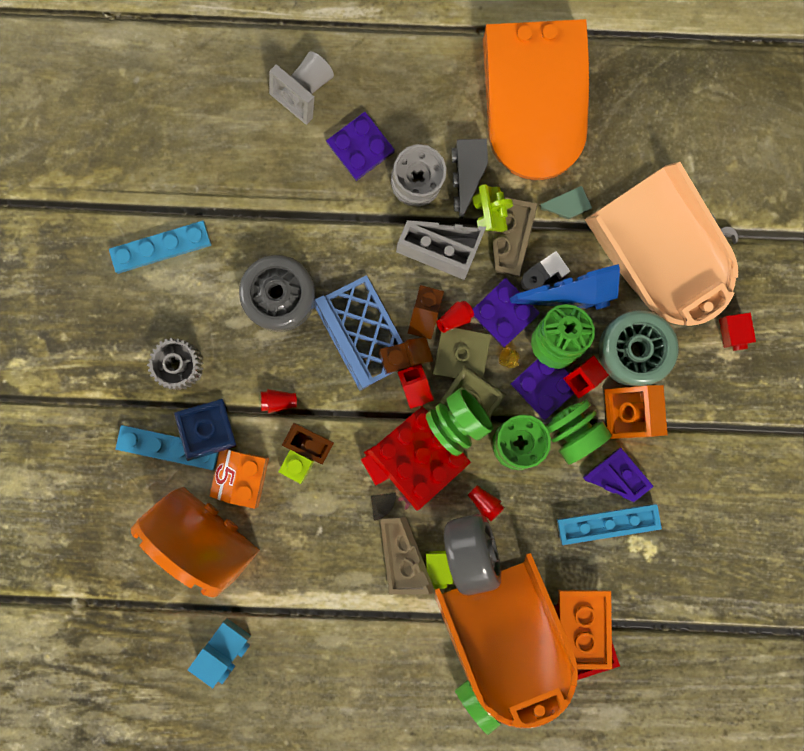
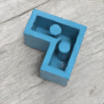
(216, 658)

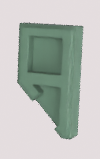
(568, 204)

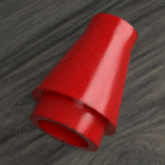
(456, 316)
(277, 400)
(486, 503)

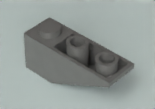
(471, 162)

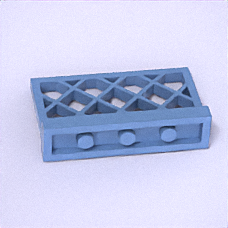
(341, 337)

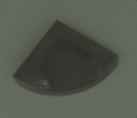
(382, 504)

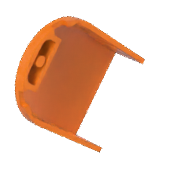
(537, 95)
(193, 542)
(513, 648)

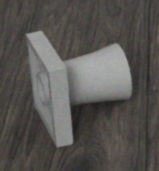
(296, 90)

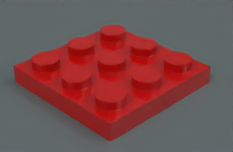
(417, 460)

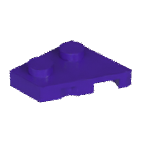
(619, 476)

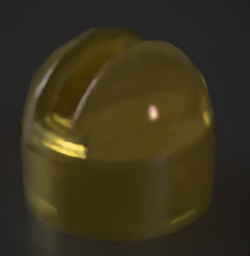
(509, 358)

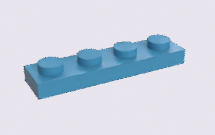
(160, 247)
(160, 447)
(609, 524)

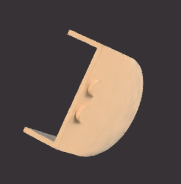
(669, 247)

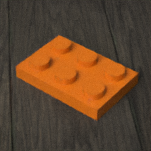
(588, 626)

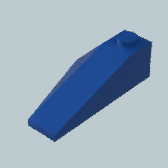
(590, 290)

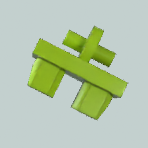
(494, 208)

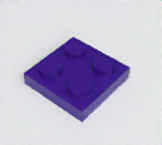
(360, 146)
(500, 316)
(543, 388)

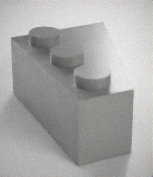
(441, 246)

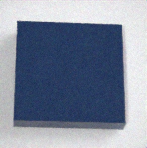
(205, 429)

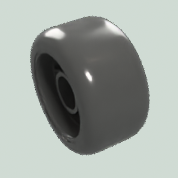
(284, 312)
(472, 554)

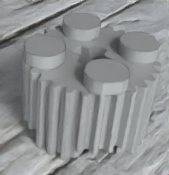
(163, 358)

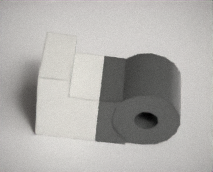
(543, 271)

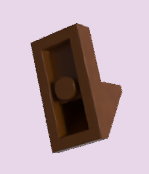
(425, 312)
(405, 355)
(307, 443)

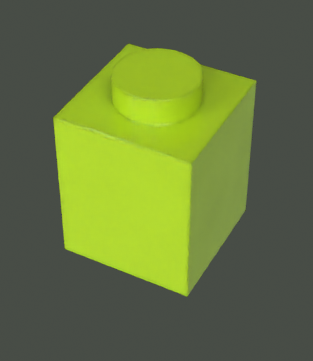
(296, 467)
(438, 569)

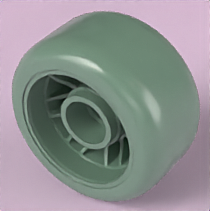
(657, 345)

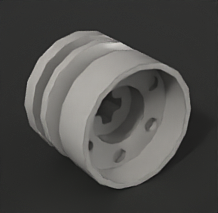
(415, 162)

